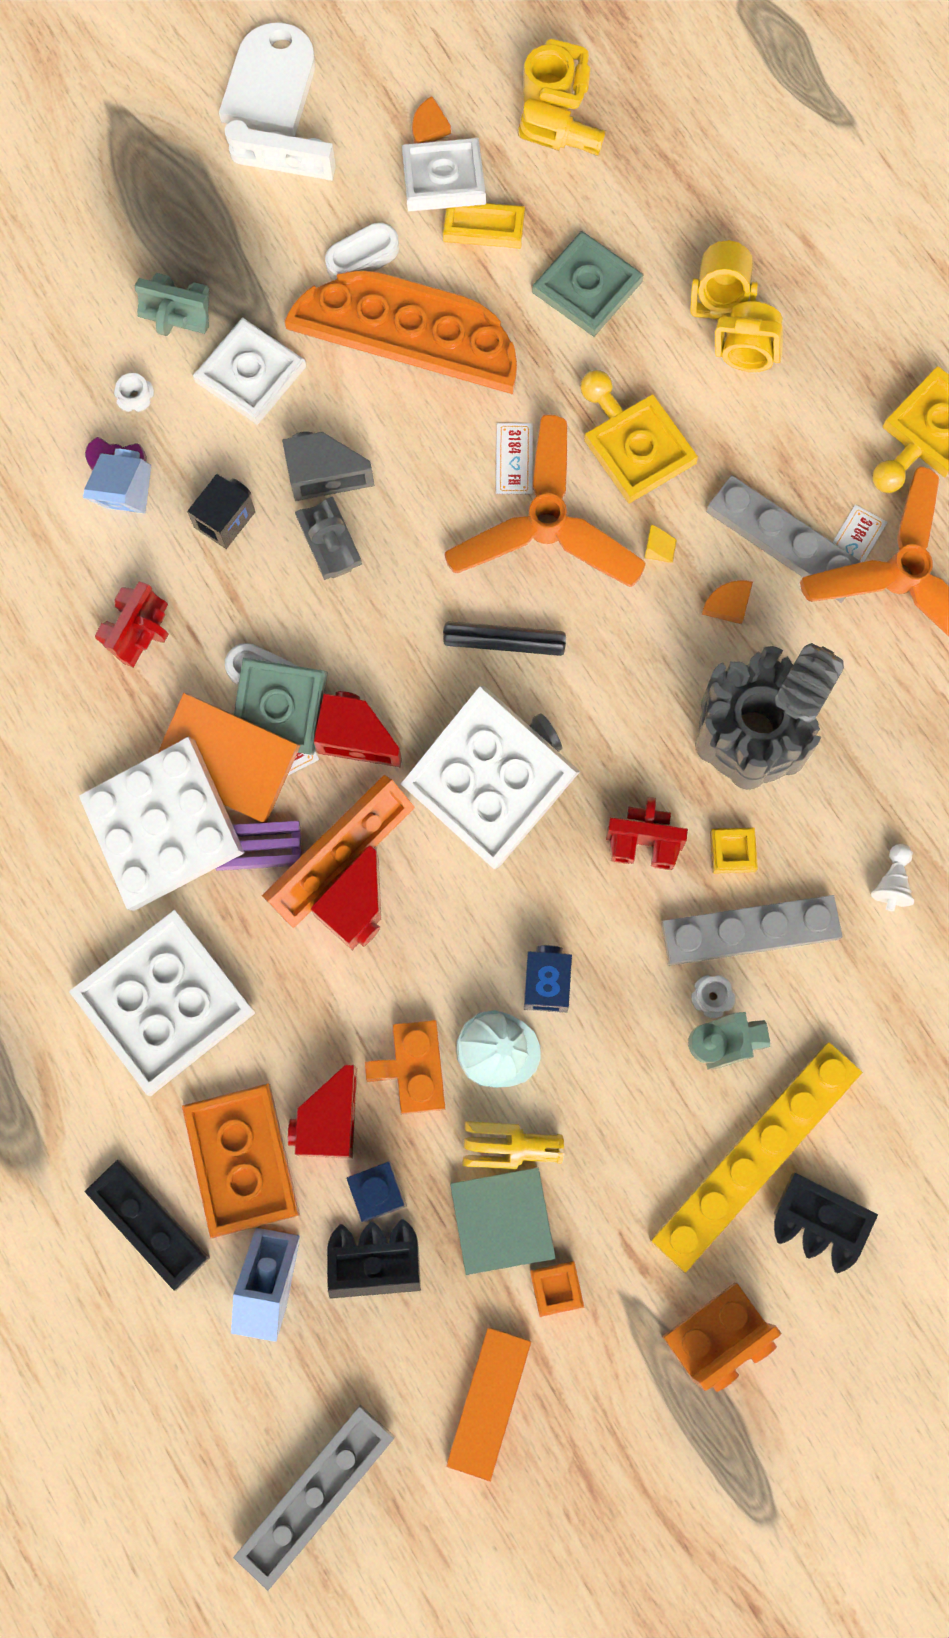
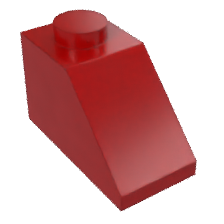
(353, 731)
(353, 902)
(327, 1119)

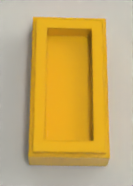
(485, 225)

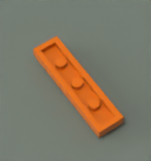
(337, 849)

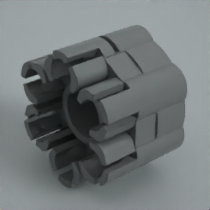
(734, 748)

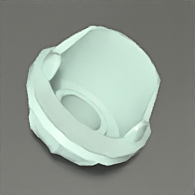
(497, 1050)

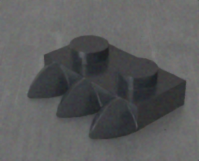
(825, 1220)
(373, 1264)

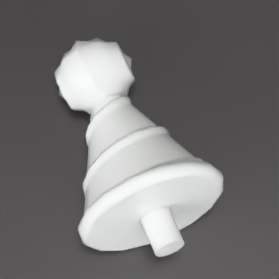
(894, 886)

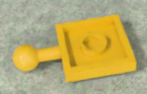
(923, 428)
(635, 445)

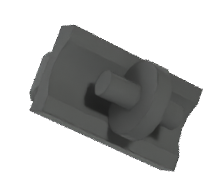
(328, 539)

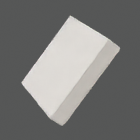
(443, 174)
(249, 371)

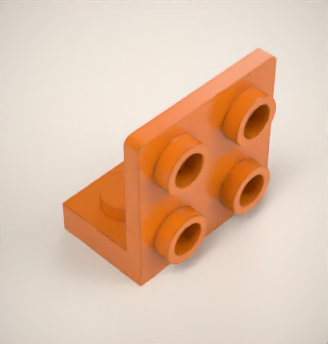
(721, 1339)

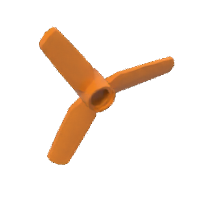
(573, 534)
(927, 591)

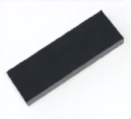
(147, 1225)

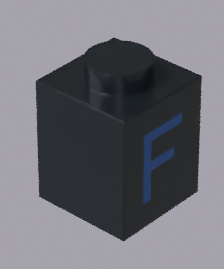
(222, 510)

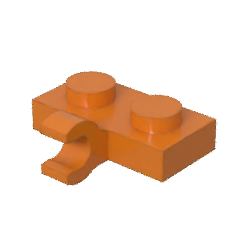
(415, 1067)

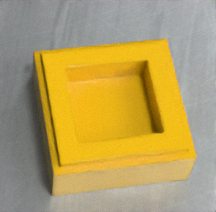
(733, 850)

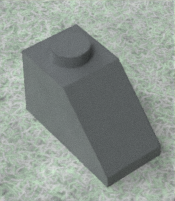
(324, 466)

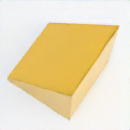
(660, 545)

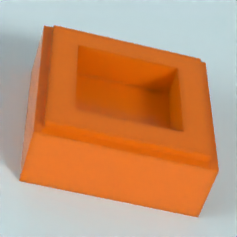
(557, 1288)

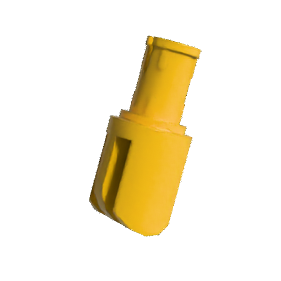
(556, 128)
(516, 1146)

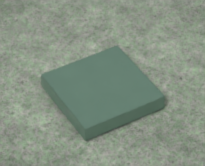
(587, 283)
(282, 699)
(502, 1221)

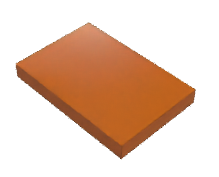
(240, 756)
(240, 1160)

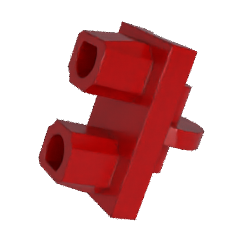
(137, 624)
(665, 840)

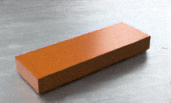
(488, 1404)

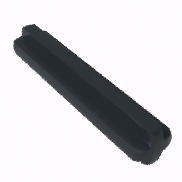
(504, 638)

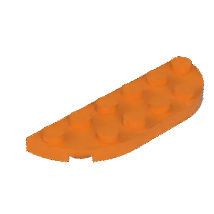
(409, 326)

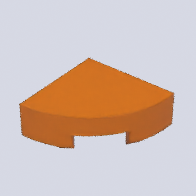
(429, 122)
(729, 601)

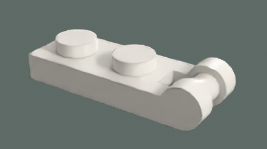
(280, 152)

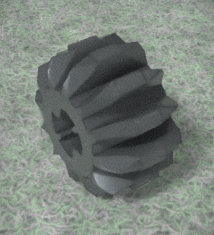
(809, 682)

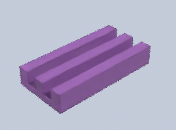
(272, 828)

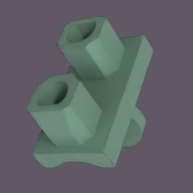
(173, 306)
(728, 1040)

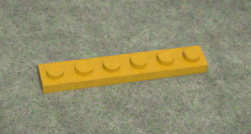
(756, 1157)

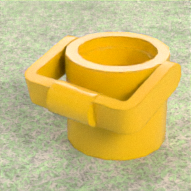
(551, 75)
(723, 280)
(752, 337)

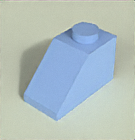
(119, 482)
(264, 1285)

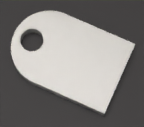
(270, 83)

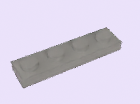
(776, 531)
(751, 930)
(314, 1497)

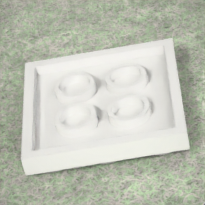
(489, 777)
(161, 824)
(162, 1003)

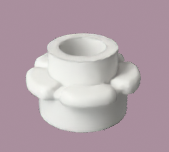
(133, 383)
(718, 985)

